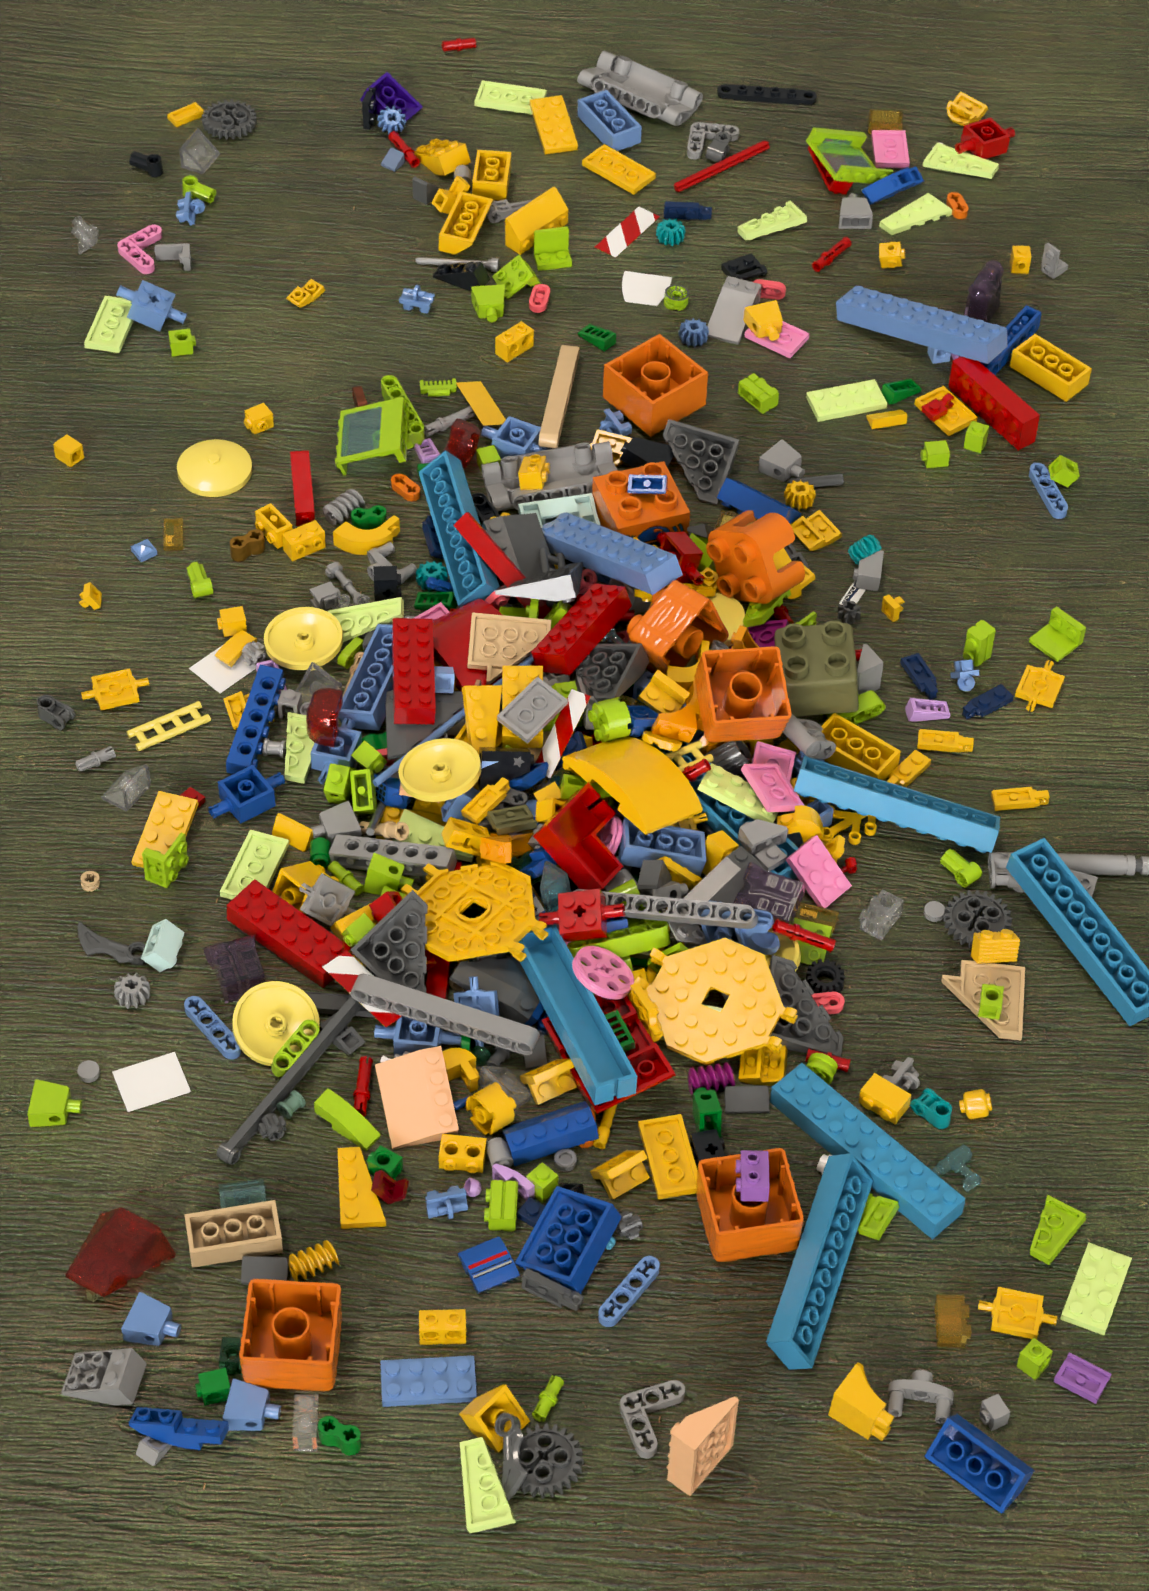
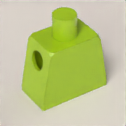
(488, 301)
(338, 783)
(384, 872)
(51, 1104)

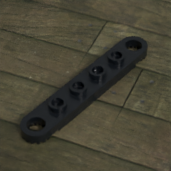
(766, 94)

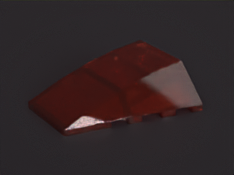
(117, 1251)

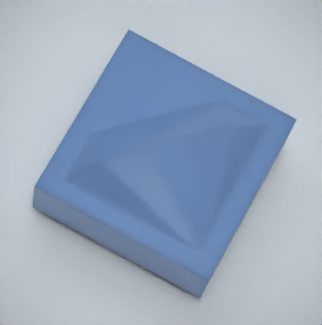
(144, 550)

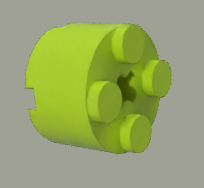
(610, 719)

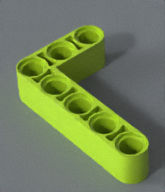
(392, 389)
(629, 940)

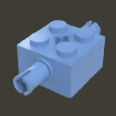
(151, 305)
(514, 437)
(346, 743)
(415, 1035)

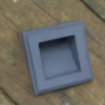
(393, 160)

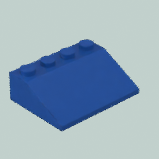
(569, 1238)

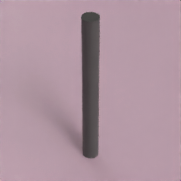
(375, 819)

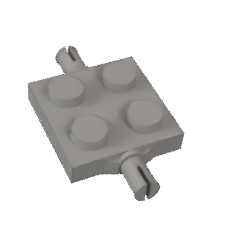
(327, 900)

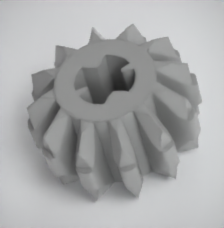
(132, 990)

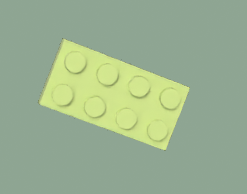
(507, 97)
(110, 325)
(846, 400)
(735, 793)
(256, 860)
(1096, 1288)

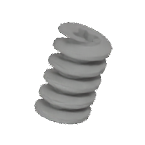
(342, 506)

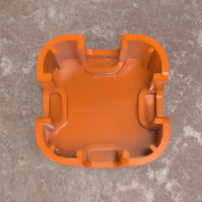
(746, 557)

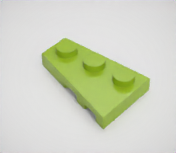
(760, 613)
(1055, 1229)

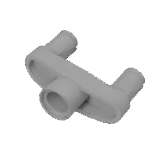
(377, 558)
(920, 1389)

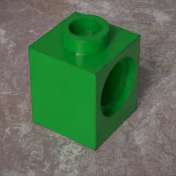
(382, 1155)
(213, 1386)

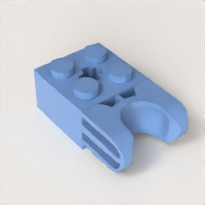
(755, 938)

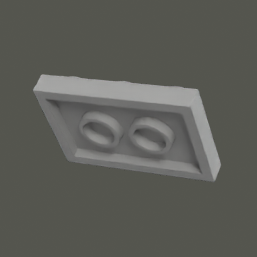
(532, 710)

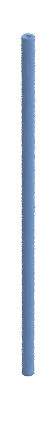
(437, 733)

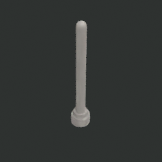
(491, 264)

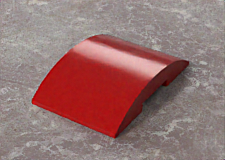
(452, 641)
(645, 1058)

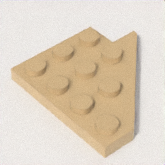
(502, 641)
(968, 989)

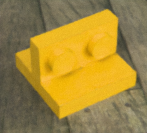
(663, 694)
(549, 1080)
(622, 1172)

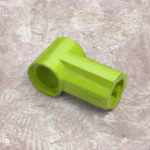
(198, 190)
(199, 582)
(964, 871)

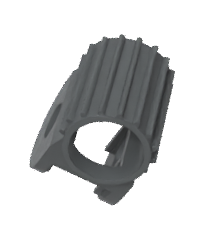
(732, 757)

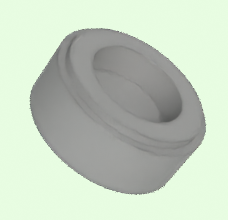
(934, 911)
(88, 1071)
(565, 1160)

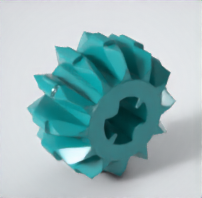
(670, 232)
(863, 548)
(430, 570)

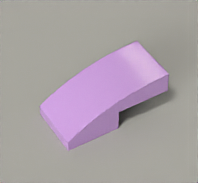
(525, 1187)

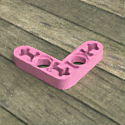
(150, 235)

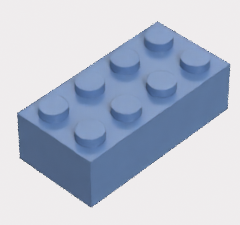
(609, 120)
(680, 844)

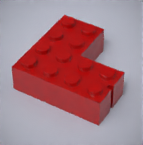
(573, 840)

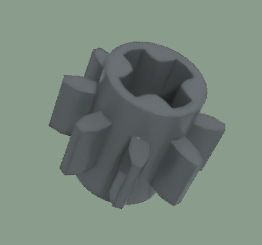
(849, 612)
(272, 1126)
(629, 1225)

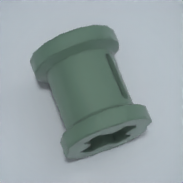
(291, 1104)

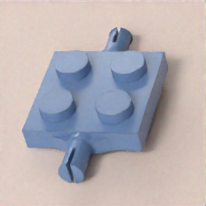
(478, 999)

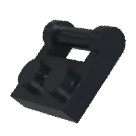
(744, 267)

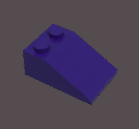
(392, 94)

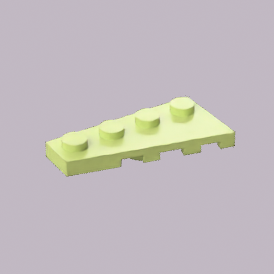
(947, 159)
(915, 213)
(776, 221)
(365, 617)
(297, 749)
(427, 832)
(483, 1492)

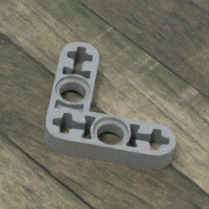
(702, 131)
(639, 1412)

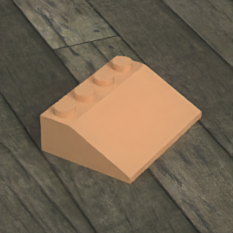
(417, 1098)
(701, 1444)

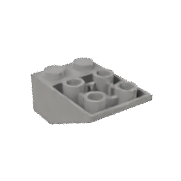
(105, 1376)

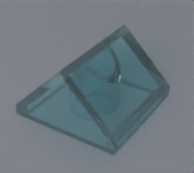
(553, 882)
(242, 1193)

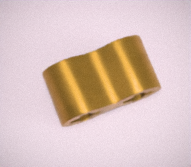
(244, 546)

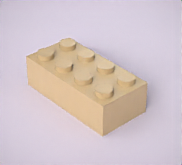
(233, 1233)

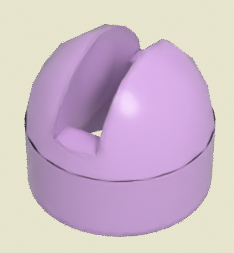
(472, 1187)

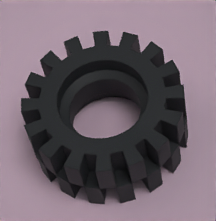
(825, 969)

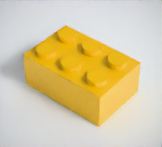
(492, 174)

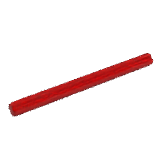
(721, 166)

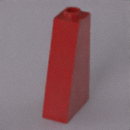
(302, 487)

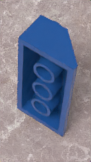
(746, 498)
(550, 1133)
(979, 1463)

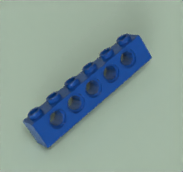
(1018, 331)
(265, 678)

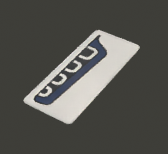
(852, 594)

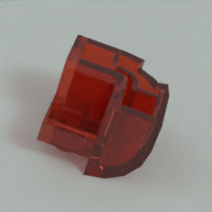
(463, 441)
(323, 716)

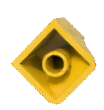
(291, 878)
(859, 1406)

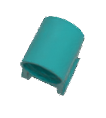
(932, 1109)

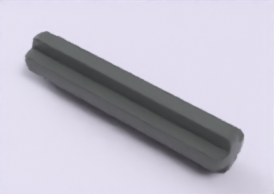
(821, 481)

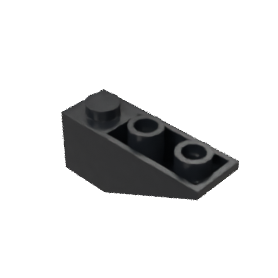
(463, 275)

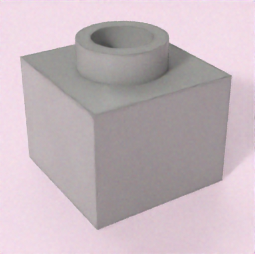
(994, 1412)

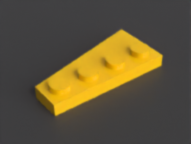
(357, 1202)

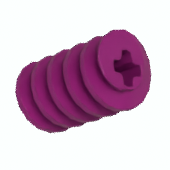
(710, 1077)

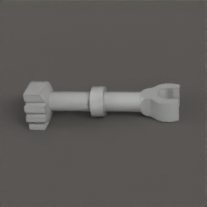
(335, 570)

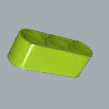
(869, 706)
(297, 1038)

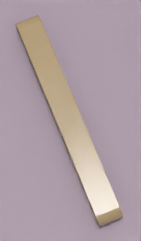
(559, 396)

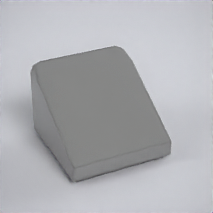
(152, 1450)

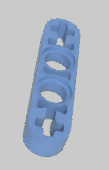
(1045, 491)
(212, 1027)
(626, 1289)

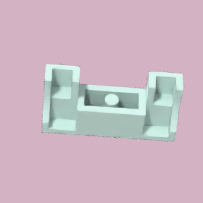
(548, 510)

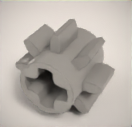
(253, 653)

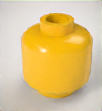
(976, 1104)

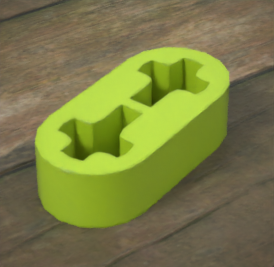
(347, 655)

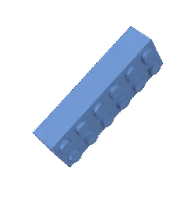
(373, 678)

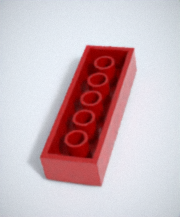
(994, 402)
(581, 628)
(413, 671)
(285, 931)

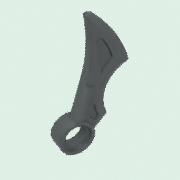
(94, 944)
(513, 1471)

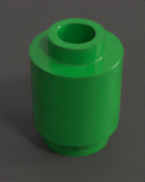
(320, 851)

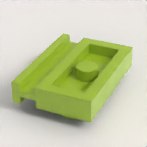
(877, 1216)

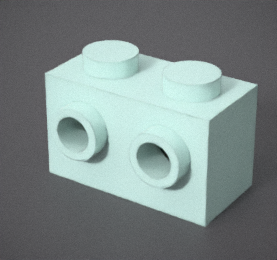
(163, 945)

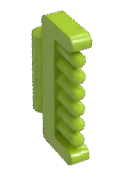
(438, 389)

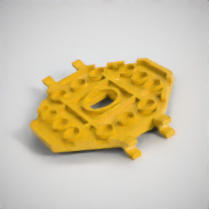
(495, 887)
(746, 1016)

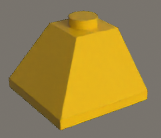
(486, 1408)

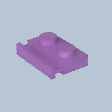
(1082, 1378)

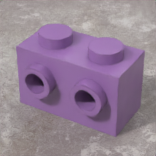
(753, 1176)

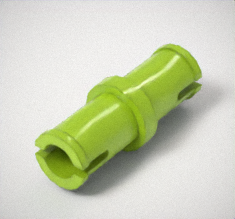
(346, 877)
(547, 1398)

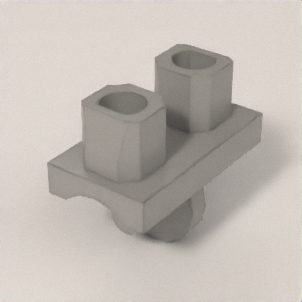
(904, 1075)

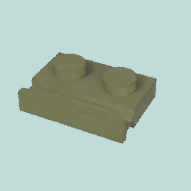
(511, 819)

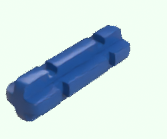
(439, 585)

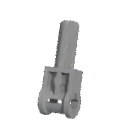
(502, 209)

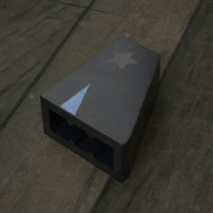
(503, 763)

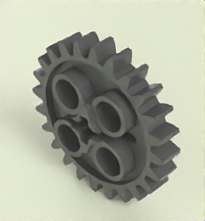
(229, 119)
(966, 910)
(546, 1460)

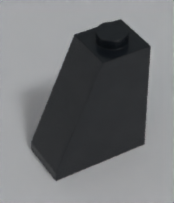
(642, 451)

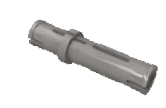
(441, 424)

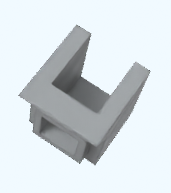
(325, 596)
(290, 699)

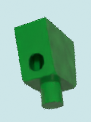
(706, 1104)

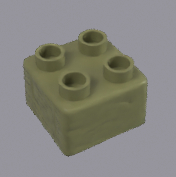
(819, 668)

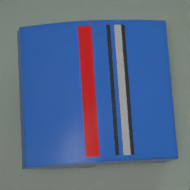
(488, 1264)

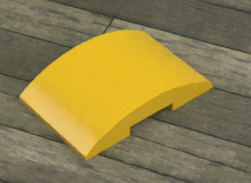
(641, 779)

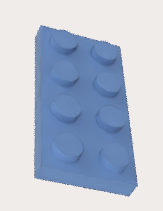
(428, 1381)

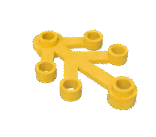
(853, 819)

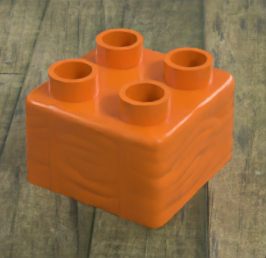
(676, 626)
(742, 694)
(748, 1227)
(291, 1335)

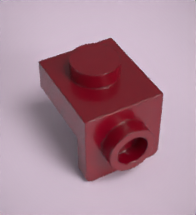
(388, 1188)

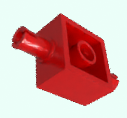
(985, 139)
(687, 555)
(589, 905)

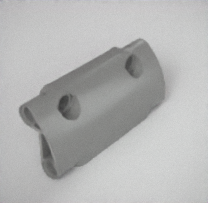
(642, 88)
(570, 474)

